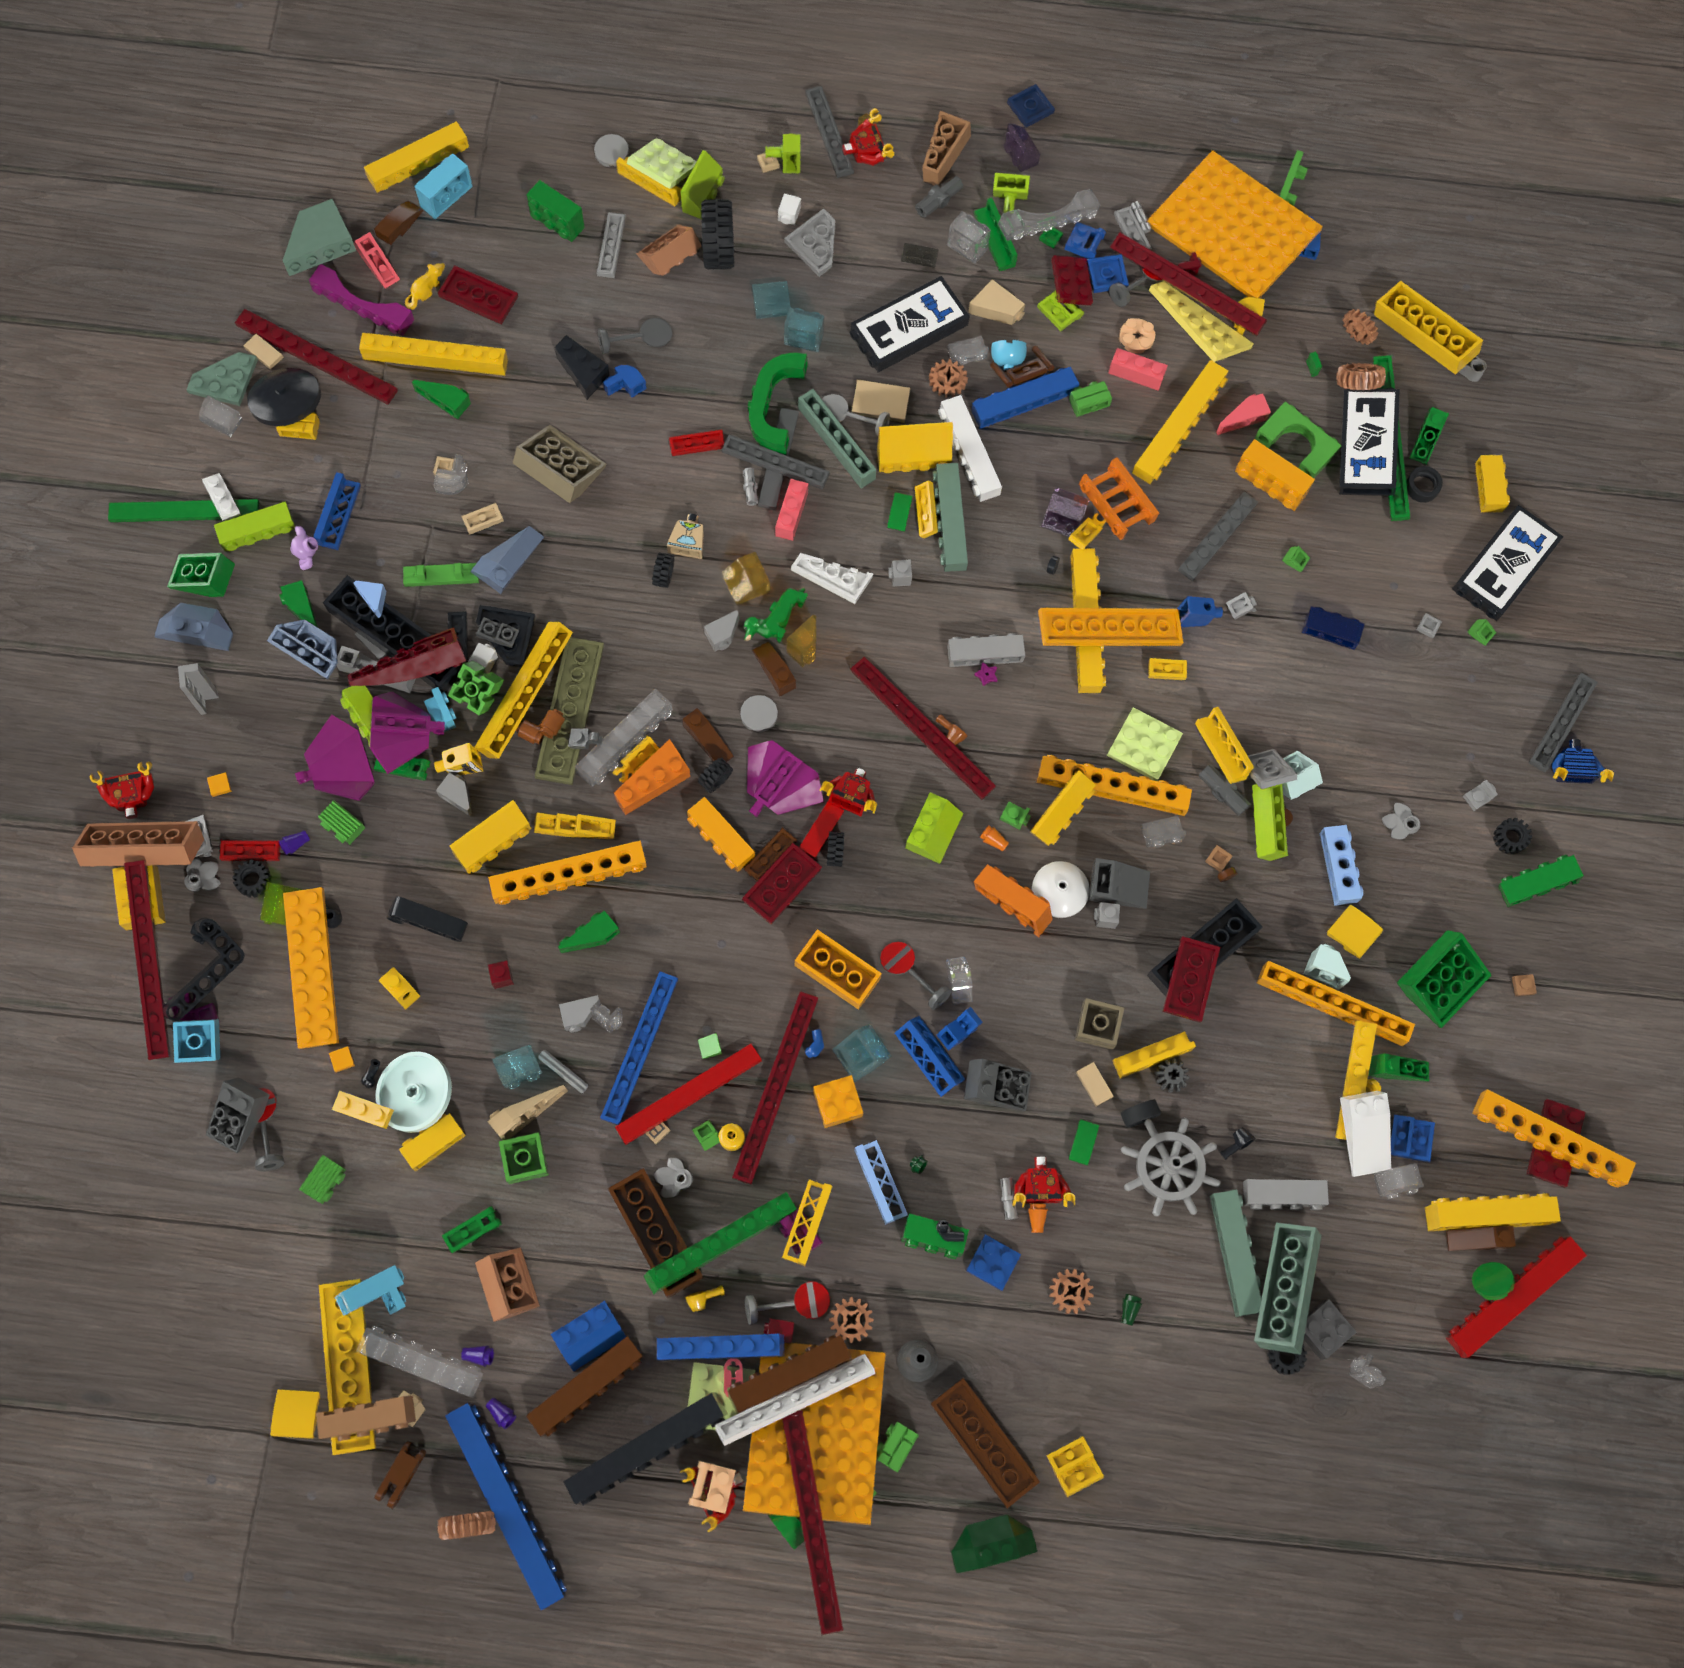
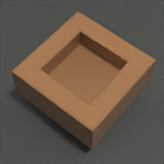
(1218, 858)
(1524, 985)

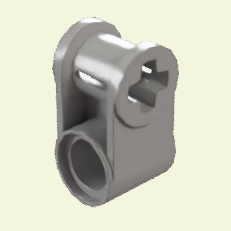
(1470, 372)

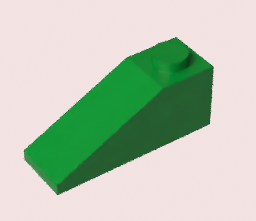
(445, 396)
(298, 601)

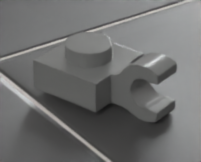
(582, 738)

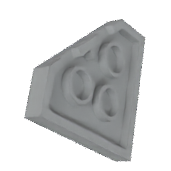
(814, 242)

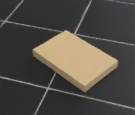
(875, 398)

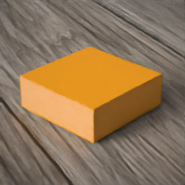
(219, 784)
(341, 1059)

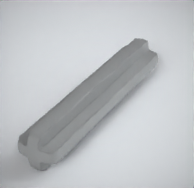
(563, 1071)

